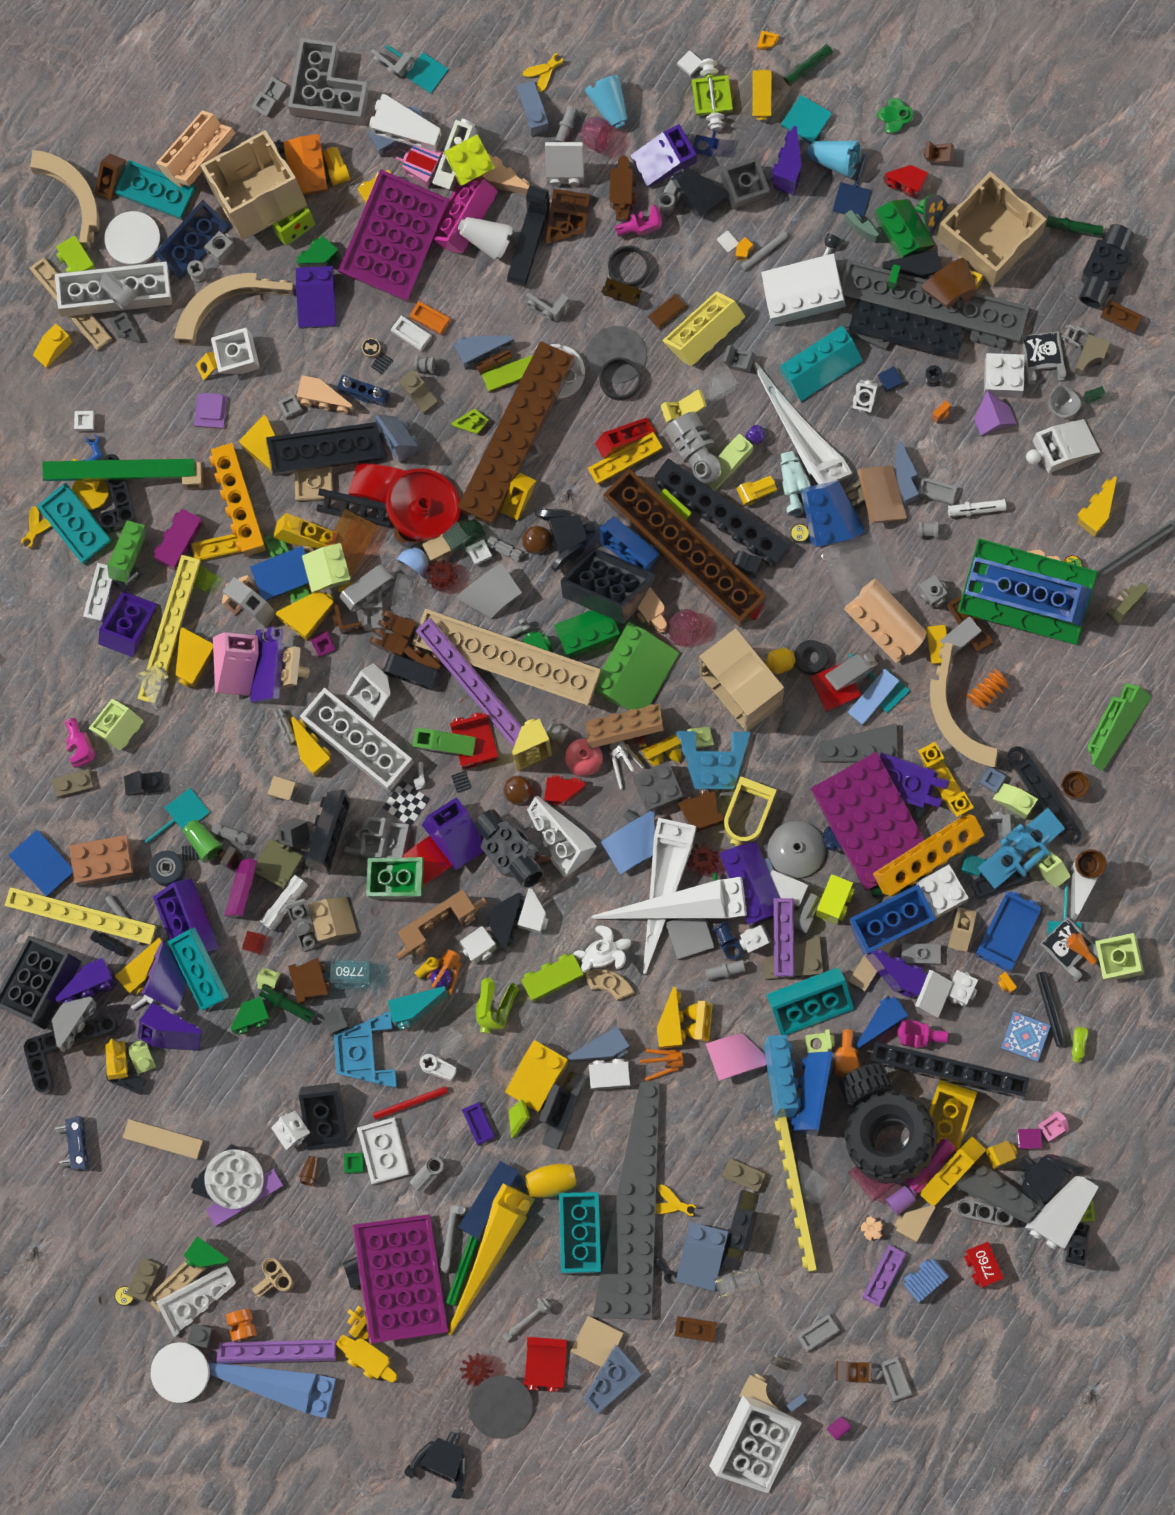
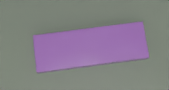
(884, 1275)

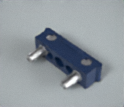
(379, 396)
(76, 1143)

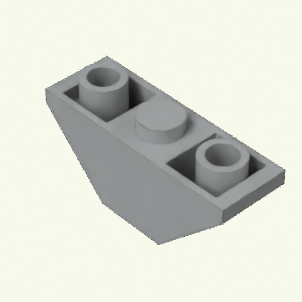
(250, 602)
(303, 924)
(70, 1020)

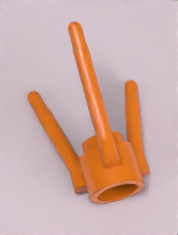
(449, 960)
(672, 1058)

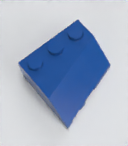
(830, 514)
(628, 545)

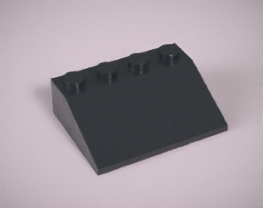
(607, 585)
(328, 831)
(36, 981)

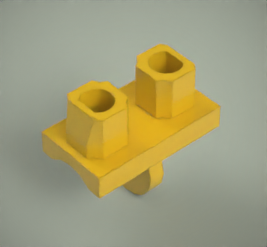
(358, 1329)

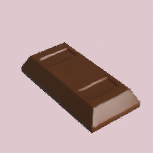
(667, 311)

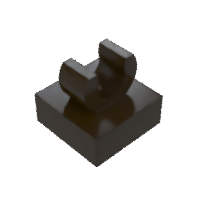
(230, 857)

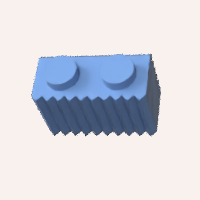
(925, 1280)

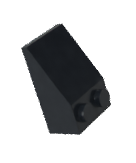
(323, 1115)

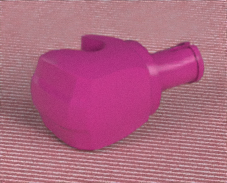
(640, 227)
(85, 751)
(918, 1035)

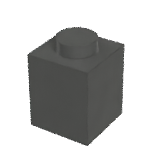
(200, 1336)

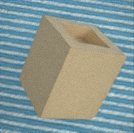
(196, 481)
(281, 788)

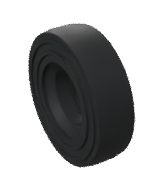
(814, 668)

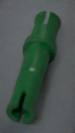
(803, 68)
(1066, 224)
(287, 1004)

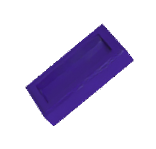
(478, 1123)

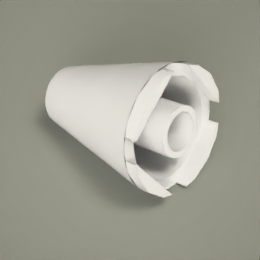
(486, 235)

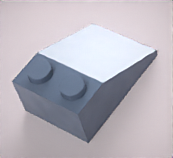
(397, 437)
(701, 1256)

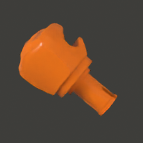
(846, 1056)

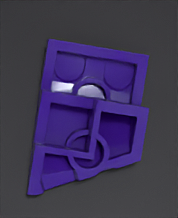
(166, 979)

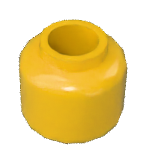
(780, 660)

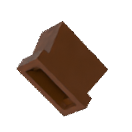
(701, 811)
(309, 981)

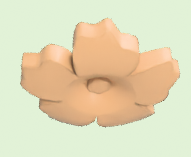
(872, 1228)

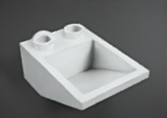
(1066, 445)

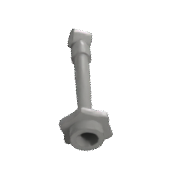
(543, 1306)

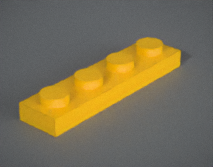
(625, 458)

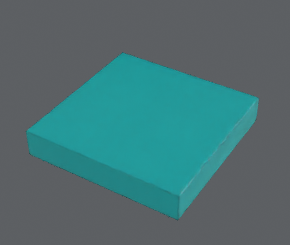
(808, 118)

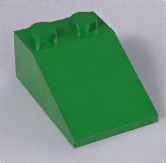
(394, 878)

